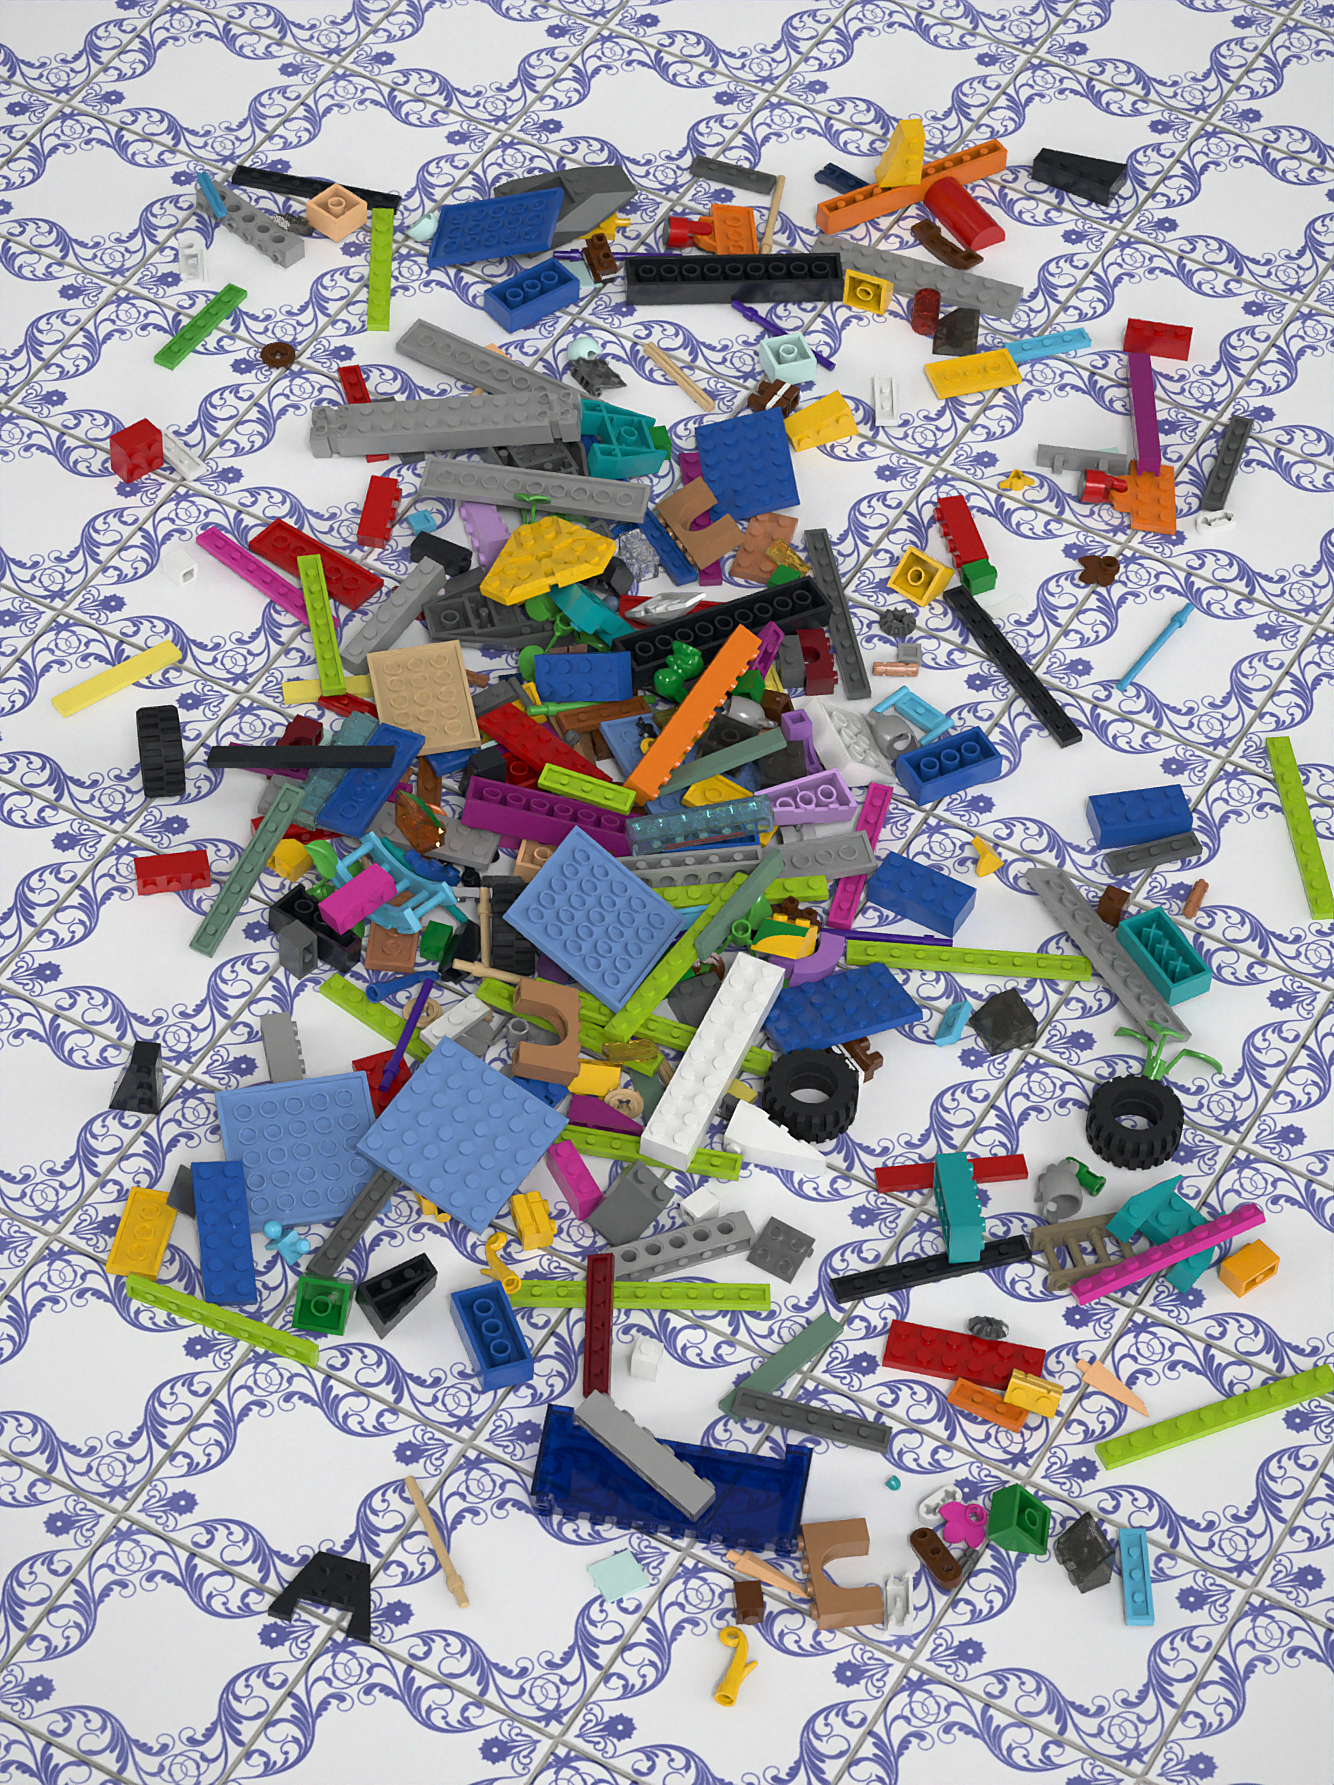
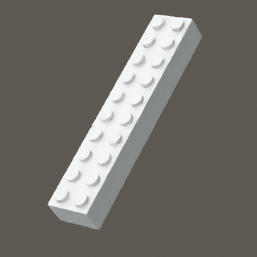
(712, 1061)

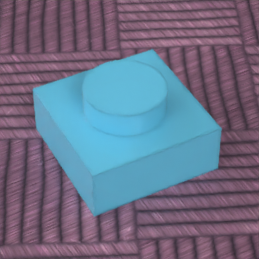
(421, 521)

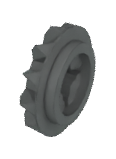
(896, 628)
(988, 1328)

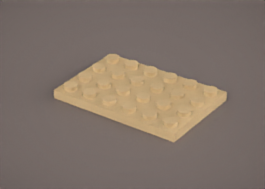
(426, 694)

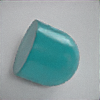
(893, 1483)

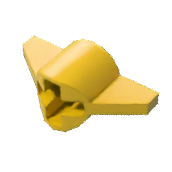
(1016, 481)

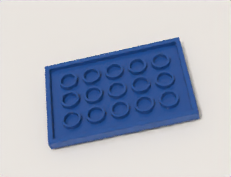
(495, 227)
(747, 464)
(839, 1009)

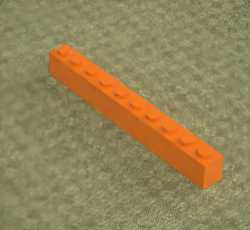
(874, 202)
(691, 714)

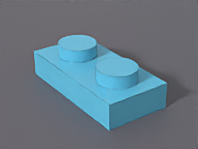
(953, 1023)

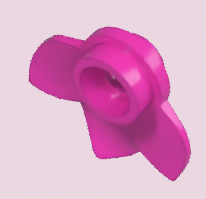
(960, 1525)

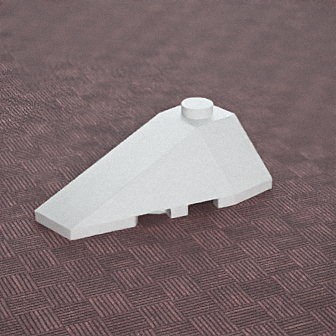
(665, 607)
(769, 1145)

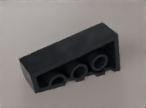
(1080, 175)
(334, 949)

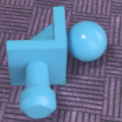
(286, 1241)

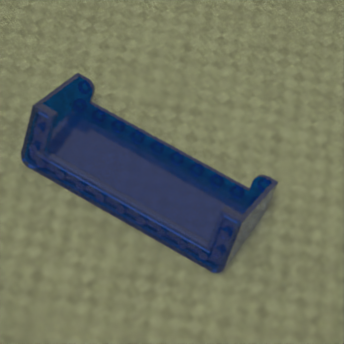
(755, 1505)

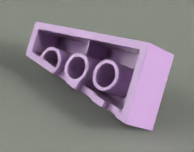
(486, 530)
(812, 799)

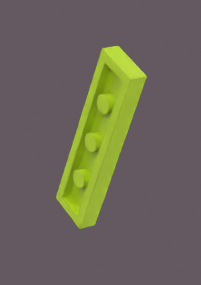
(587, 789)

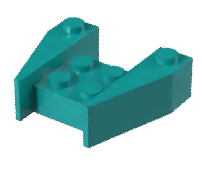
(625, 438)
(589, 612)
(1161, 1216)

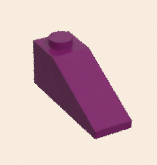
(771, 639)
(598, 1115)

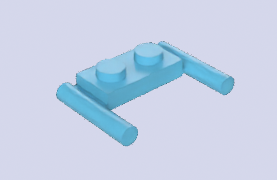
(917, 712)

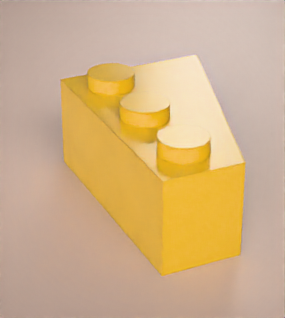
(904, 156)
(820, 423)

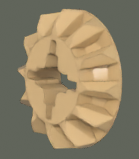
(432, 1008)
(634, 1106)

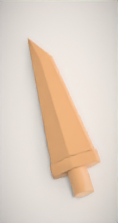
(1105, 1381)
(757, 1568)

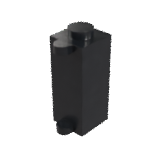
(451, 556)
(463, 946)

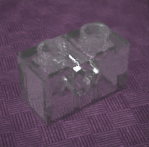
(638, 555)

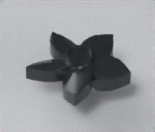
(647, 729)

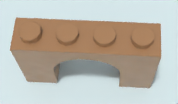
(703, 545)
(561, 1008)
(831, 1604)

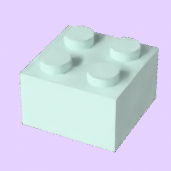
(787, 358)

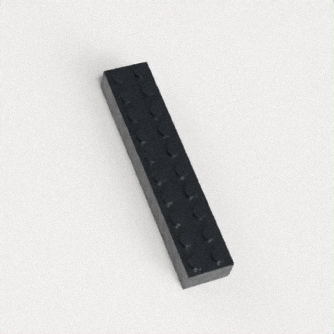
(733, 277)
(789, 605)

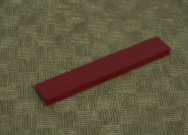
(598, 1324)

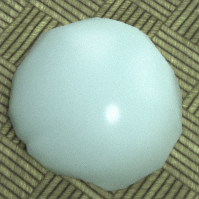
(423, 228)
(583, 347)

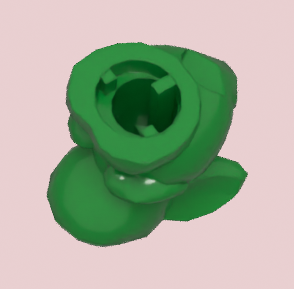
(682, 665)

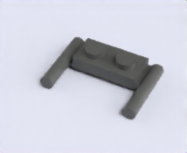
(499, 695)

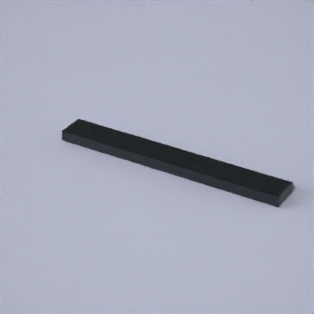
(307, 187)
(302, 756)
(927, 1270)

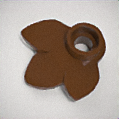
(1099, 569)

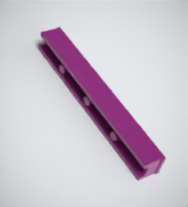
(1143, 414)

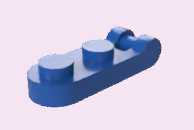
(433, 869)

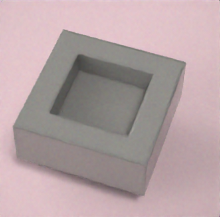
(910, 653)

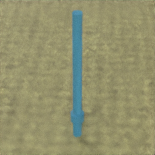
(1177, 621)

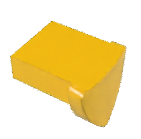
(989, 858)

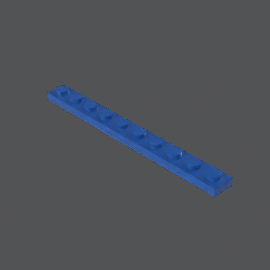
(669, 553)

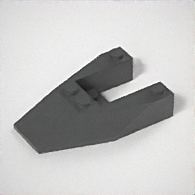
(588, 200)
(550, 457)
(486, 622)

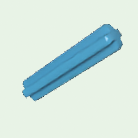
(211, 194)

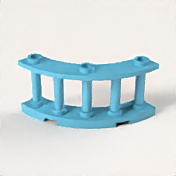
(386, 915)

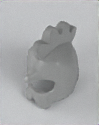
(747, 712)
(890, 730)
(1061, 1187)

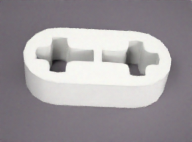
(1216, 522)
(935, 1502)

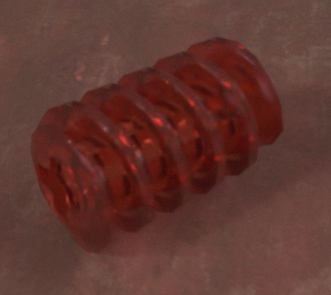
(926, 311)

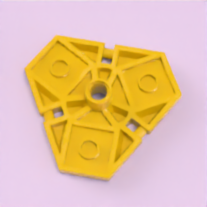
(543, 556)

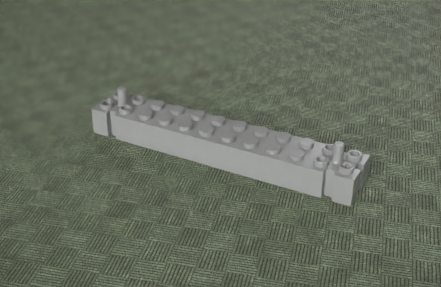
(446, 423)

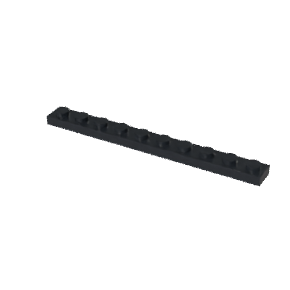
(1012, 666)

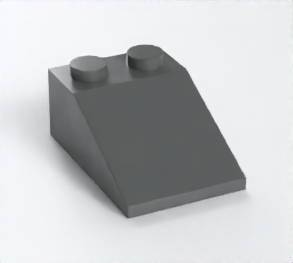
(693, 998)
(630, 1205)

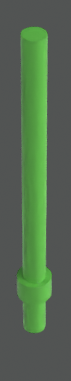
(552, 708)

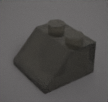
(957, 333)
(1004, 1023)
(1086, 1554)

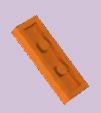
(987, 1405)

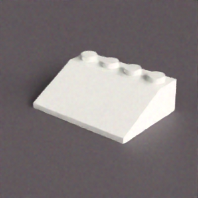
(847, 742)

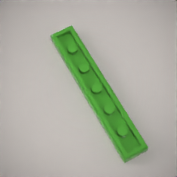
(200, 326)

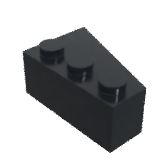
(614, 580)
(484, 764)
(140, 1080)
(396, 1292)

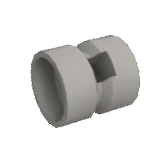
(789, 834)

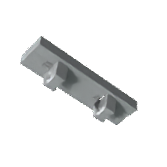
(1079, 459)

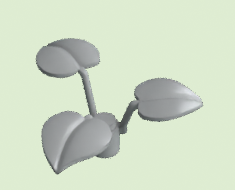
(482, 1034)

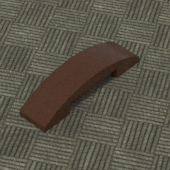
(945, 251)

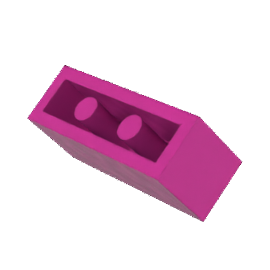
(358, 898)
(573, 1178)

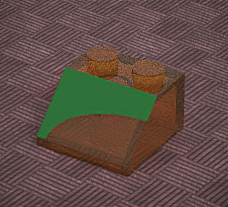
(418, 823)

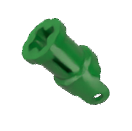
(1088, 1179)

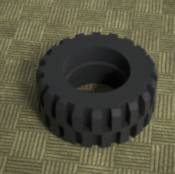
(160, 751)
(510, 948)
(811, 1071)
(1131, 1146)

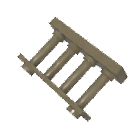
(1070, 1234)

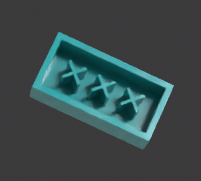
(1165, 956)
(958, 1207)

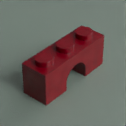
(819, 671)
(301, 732)

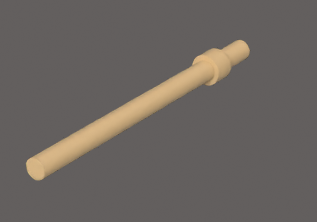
(766, 243)
(485, 913)
(479, 969)
(454, 1581)

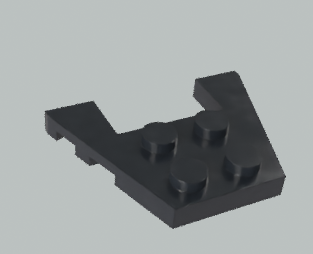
(332, 1583)

